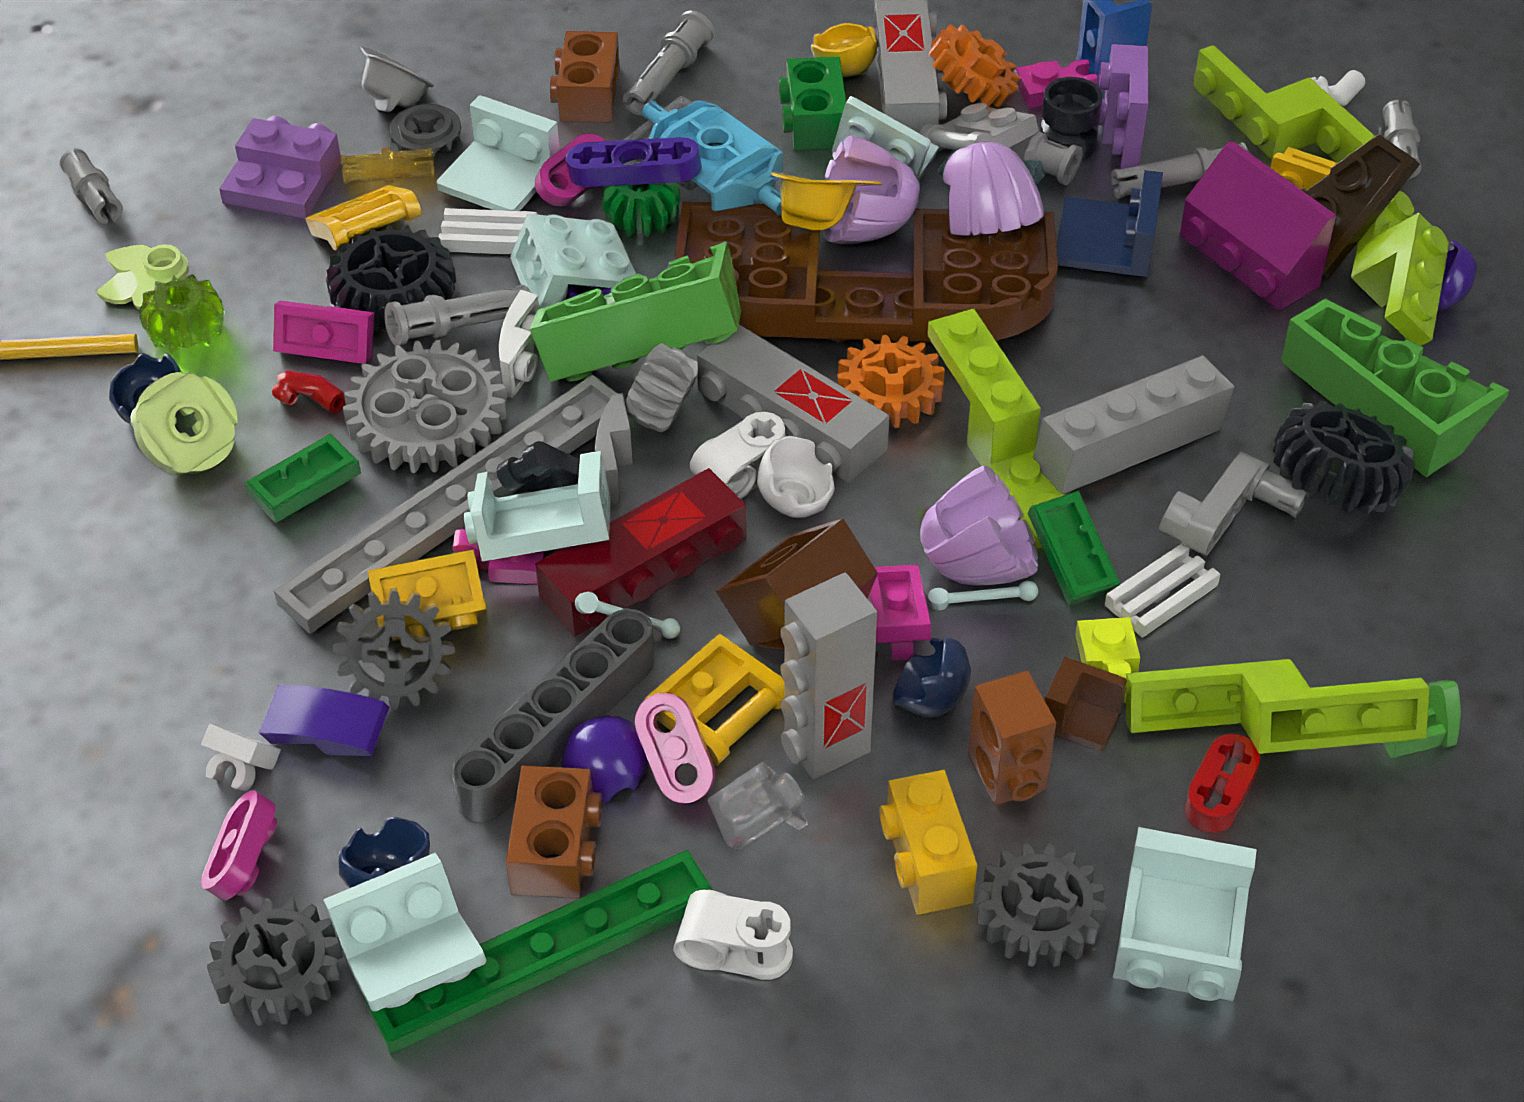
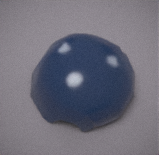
(135, 378)
(934, 682)
(379, 853)

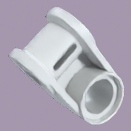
(737, 454)
(729, 933)

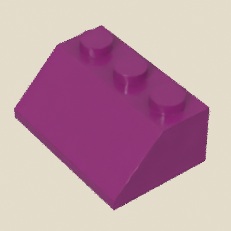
(1258, 227)

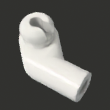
(1345, 89)

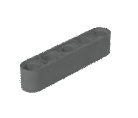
(539, 723)

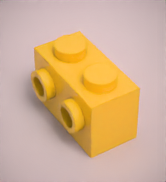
(929, 842)

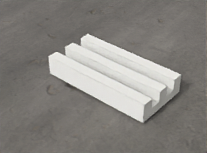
(481, 230)
(1155, 584)

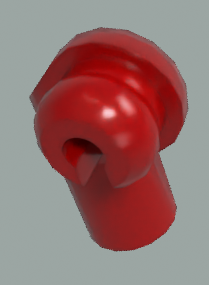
(314, 386)

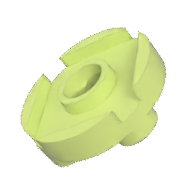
(156, 420)

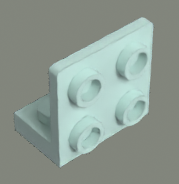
(899, 140)
(503, 158)
(565, 252)
(403, 933)

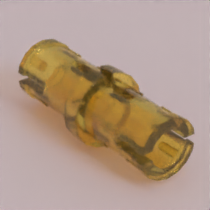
(387, 165)

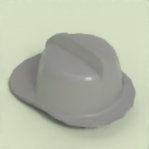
(391, 82)

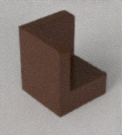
(1085, 703)

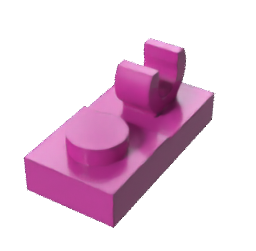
(323, 332)
(900, 609)

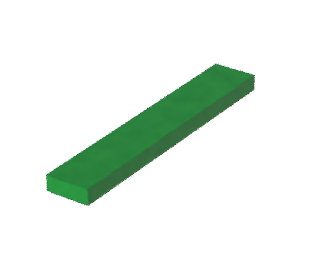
(549, 948)

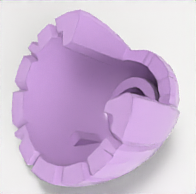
(990, 190)
(873, 209)
(978, 533)

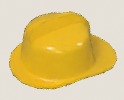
(816, 202)

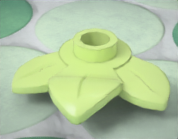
(139, 269)

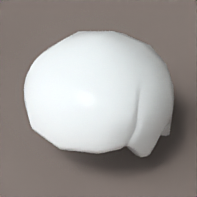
(794, 478)

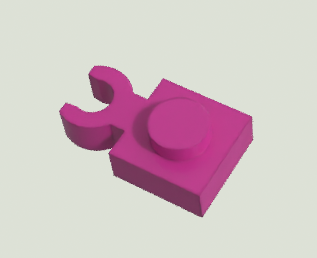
(1037, 77)

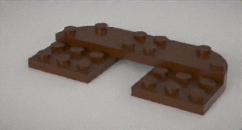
(783, 293)

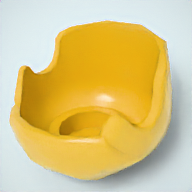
(850, 42)

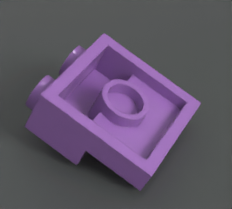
(1125, 101)
(281, 167)

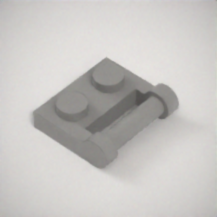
(982, 124)

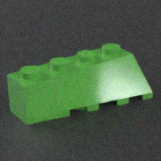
(618, 329)
(1390, 379)

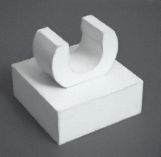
(241, 752)

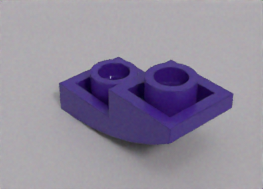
(324, 717)

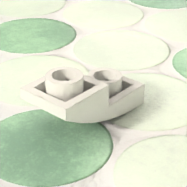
(517, 343)

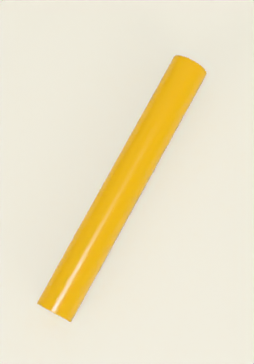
(68, 346)

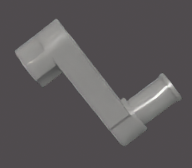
(1203, 523)

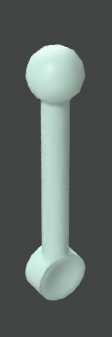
(940, 599)
(588, 603)

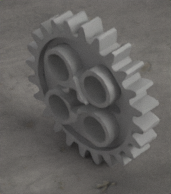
(425, 406)

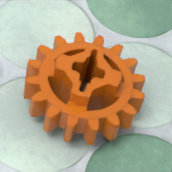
(974, 65)
(894, 378)

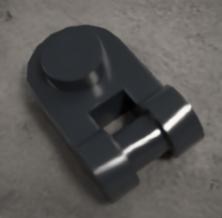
(539, 469)

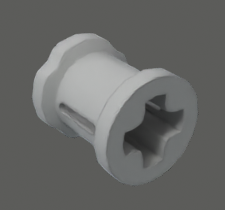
(1054, 157)

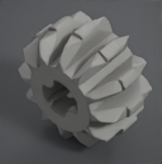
(661, 387)

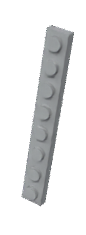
(435, 511)

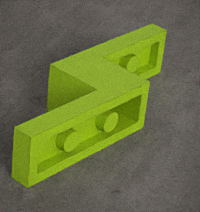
(1281, 118)
(1403, 267)
(1001, 408)
(1277, 706)

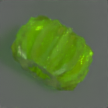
(182, 313)

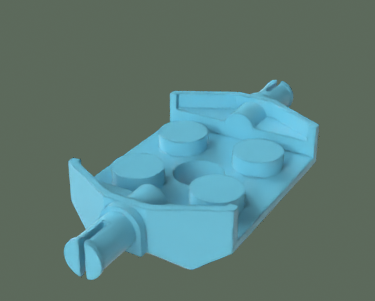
(736, 162)

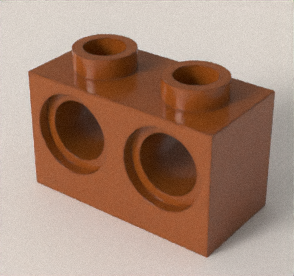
(586, 76)
(1011, 738)
(546, 831)

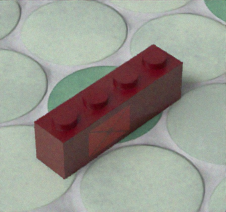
(644, 550)

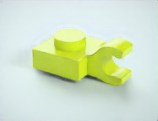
(1108, 645)

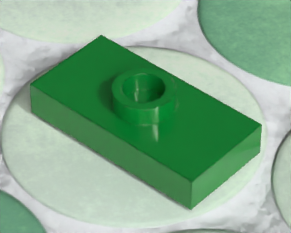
(302, 478)
(1073, 548)

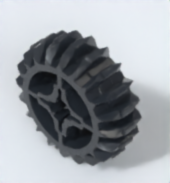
(389, 269)
(1343, 457)

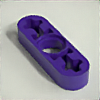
(663, 162)

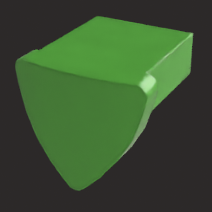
(1442, 722)

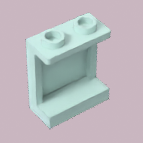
(540, 518)
(1185, 915)

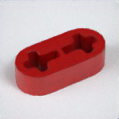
(1212, 778)

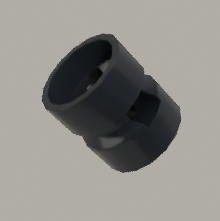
(1072, 113)

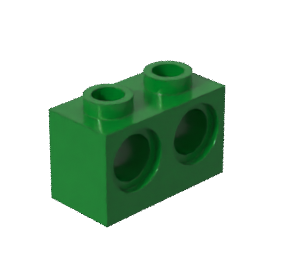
(814, 101)

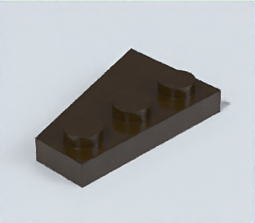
(1359, 193)

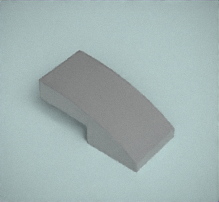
(614, 442)

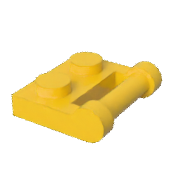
(362, 213)
(713, 681)

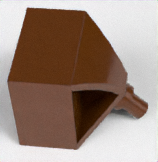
(794, 565)

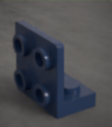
(1111, 233)

